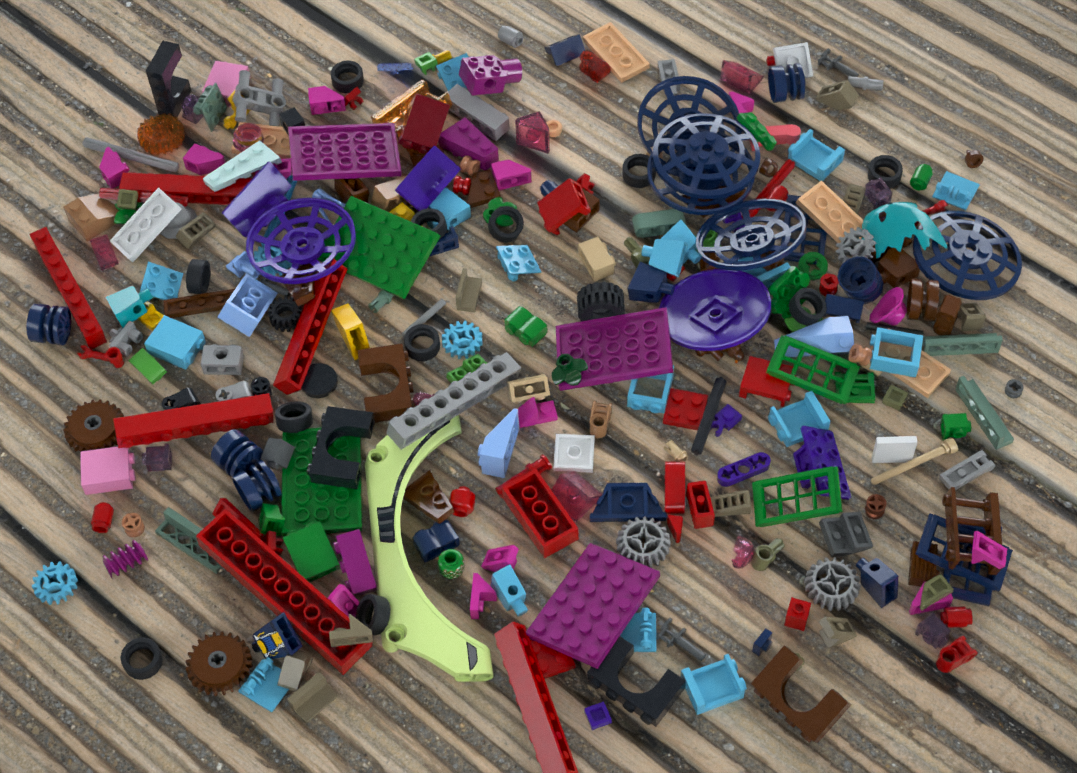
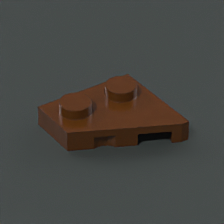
(482, 189)

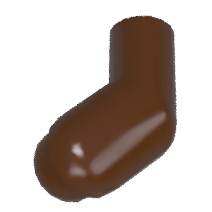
(716, 354)

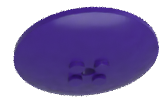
(733, 295)

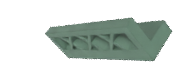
(961, 344)
(983, 413)
(187, 529)

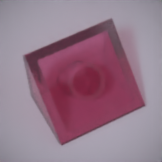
(740, 76)
(533, 132)
(575, 494)

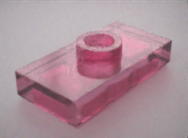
(104, 252)

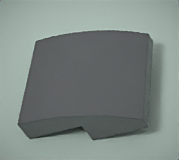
(845, 534)

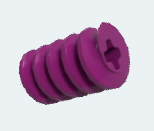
(124, 558)

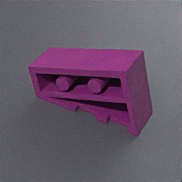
(465, 140)
(355, 563)

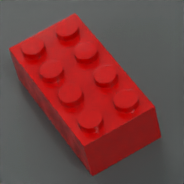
(540, 513)

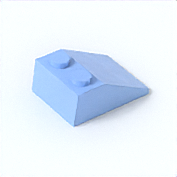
(247, 305)
(499, 445)

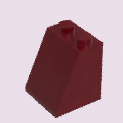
(423, 123)

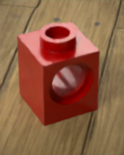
(797, 614)

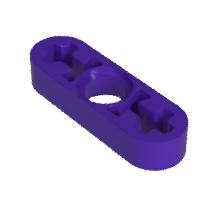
(748, 462)

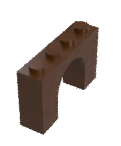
(388, 360)
(772, 684)

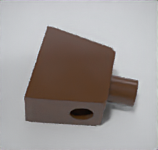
(897, 267)

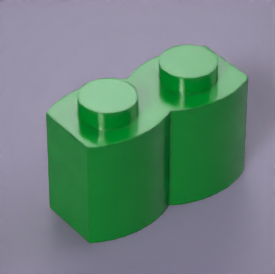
(525, 326)

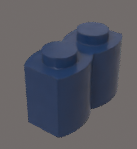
(435, 540)

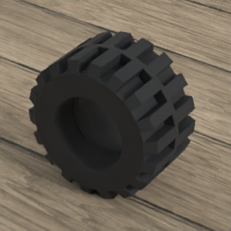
(600, 301)

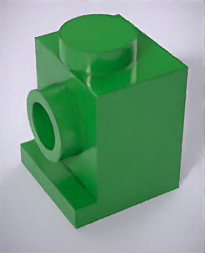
(955, 425)
(270, 519)

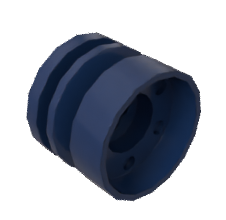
(786, 82)
(861, 272)
(49, 324)
(235, 453)
(255, 486)

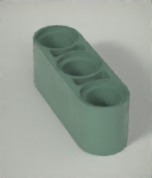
(656, 222)

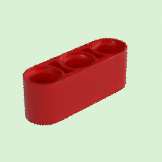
(674, 487)

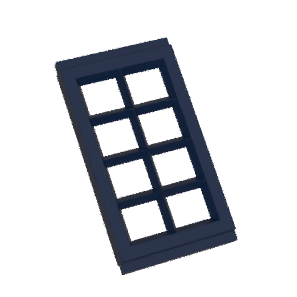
(795, 256)
(925, 543)
(965, 594)

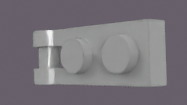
(967, 470)

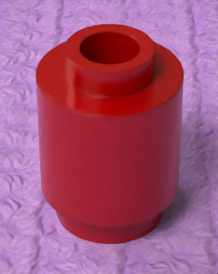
(778, 193)
(102, 517)
(956, 617)

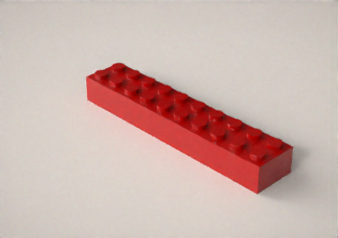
(279, 587)

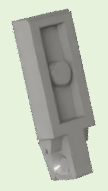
(668, 70)

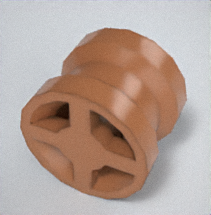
(469, 166)
(860, 355)
(134, 520)

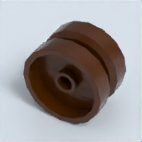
(922, 300)

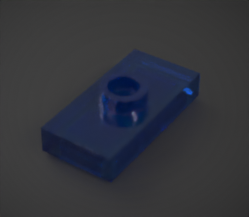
(394, 68)

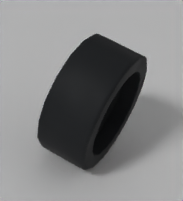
(345, 67)
(889, 162)
(633, 180)
(513, 213)
(429, 215)
(198, 276)
(800, 314)
(419, 354)
(293, 409)
(381, 613)
(135, 645)

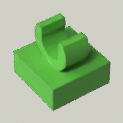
(426, 62)

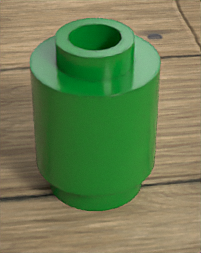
(921, 177)

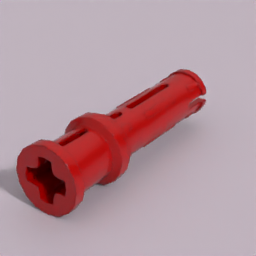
(541, 465)

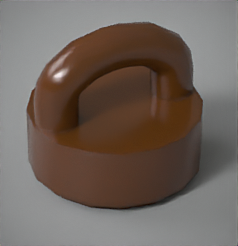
(973, 158)
(766, 166)

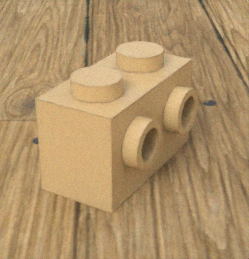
(596, 258)
(529, 387)

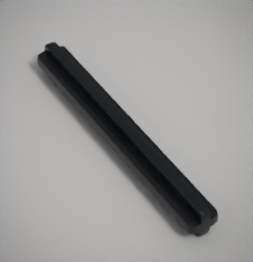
(708, 416)

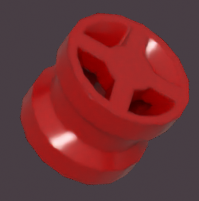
(461, 185)
(832, 286)

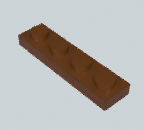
(196, 303)

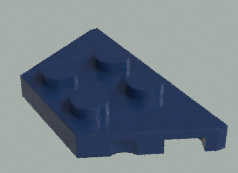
(627, 502)

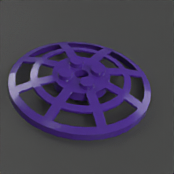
(296, 237)

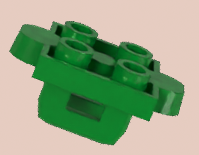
(785, 288)

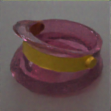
(246, 136)

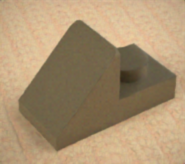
(971, 316)
(836, 631)
(356, 634)
(294, 670)

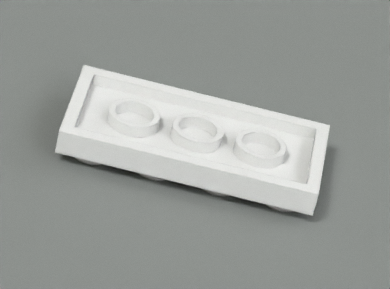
(145, 225)

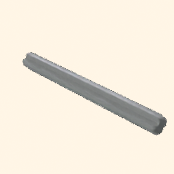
(132, 154)

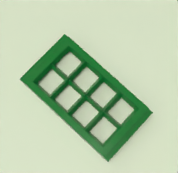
(779, 356)
(833, 489)

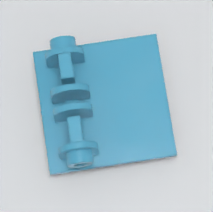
(450, 72)
(955, 190)
(517, 260)
(161, 281)
(641, 631)
(263, 685)

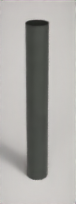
(873, 326)

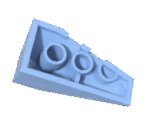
(829, 335)

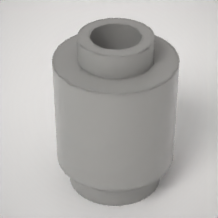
(510, 36)

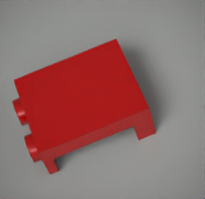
(562, 205)
(760, 383)

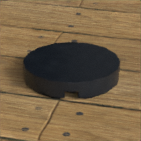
(319, 381)

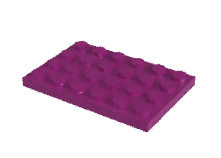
(344, 151)
(618, 347)
(593, 605)

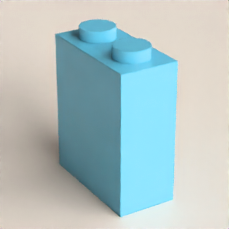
(175, 342)

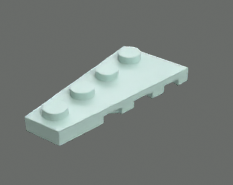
(241, 166)

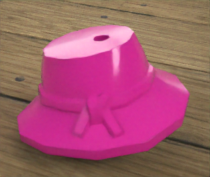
(890, 308)

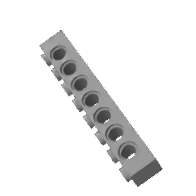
(466, 393)

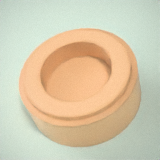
(555, 128)

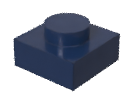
(763, 642)

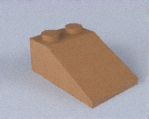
(91, 215)

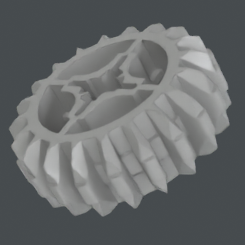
(658, 544)
(839, 576)

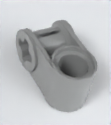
(234, 391)

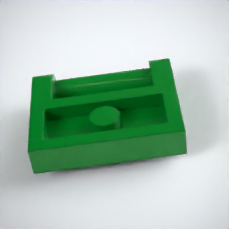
(860, 391)

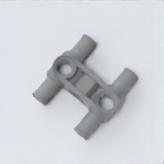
(258, 99)

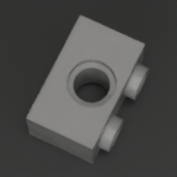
(214, 364)

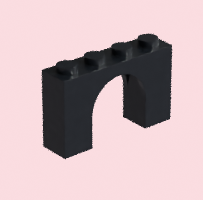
(167, 90)
(337, 424)
(649, 705)

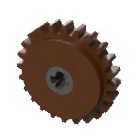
(92, 426)
(204, 667)

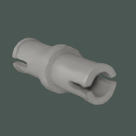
(866, 83)

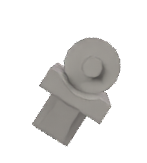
(123, 337)

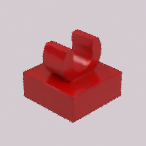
(353, 96)
(585, 184)
(271, 540)

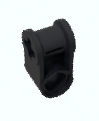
(181, 399)

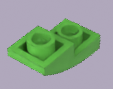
(469, 365)
(147, 366)

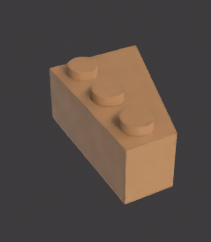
(386, 197)

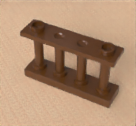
(990, 523)

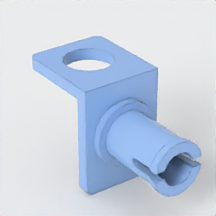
(242, 265)

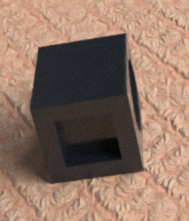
(291, 119)

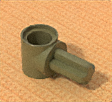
(636, 250)
(766, 554)

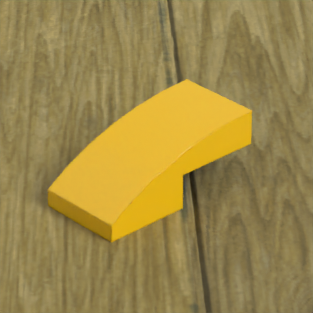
(152, 316)

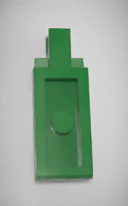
(759, 131)

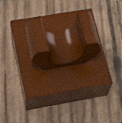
(705, 266)

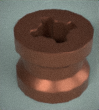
(879, 503)

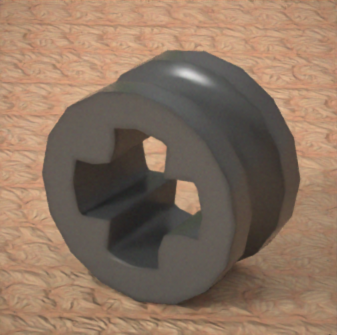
(1018, 386)

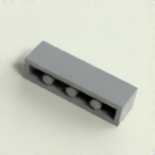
(478, 112)

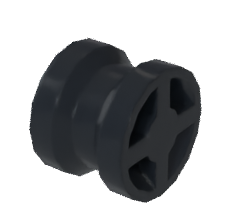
(259, 384)

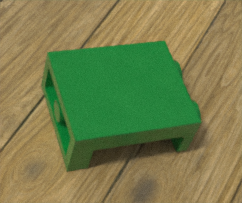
(311, 552)

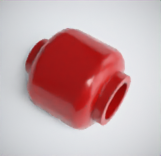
(462, 501)

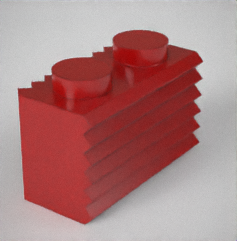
(700, 504)

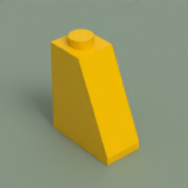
(350, 329)

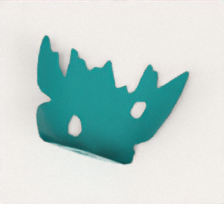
(900, 224)

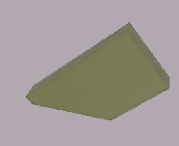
(934, 590)

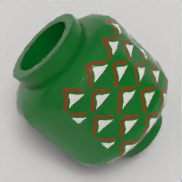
(451, 564)

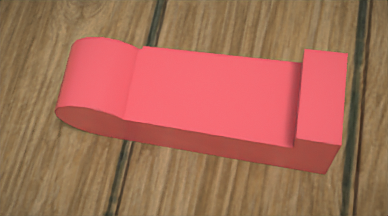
(782, 134)

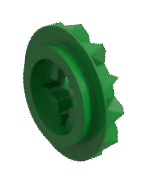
(810, 258)

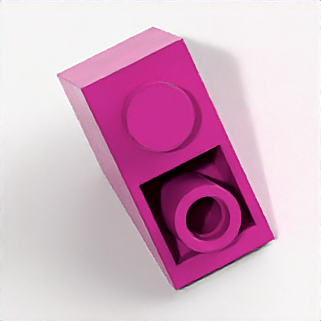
(325, 100)
(202, 160)
(112, 168)

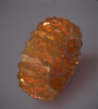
(162, 138)

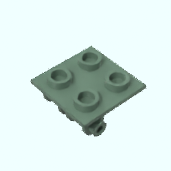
(211, 105)

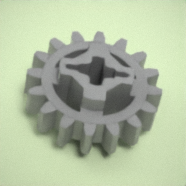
(853, 246)

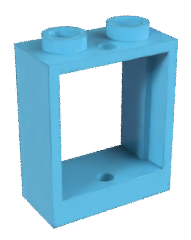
(892, 365)
(648, 403)

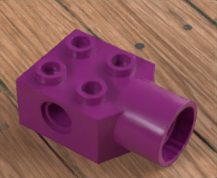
(489, 74)

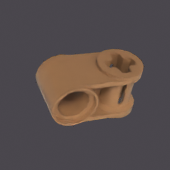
(600, 416)

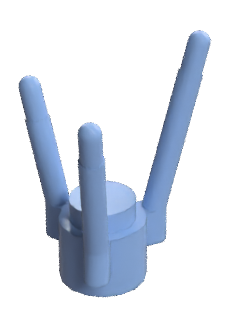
(320, 193)

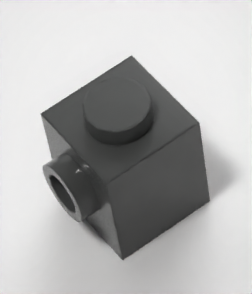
(277, 453)

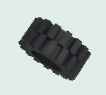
(280, 306)

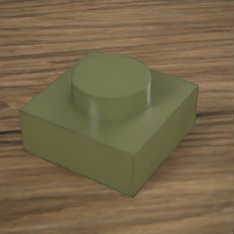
(127, 199)
(895, 397)

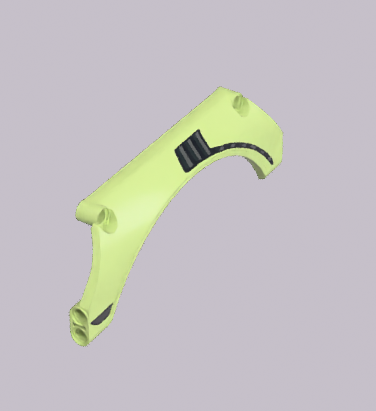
(411, 612)

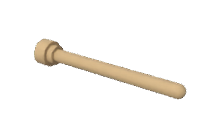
(947, 447)

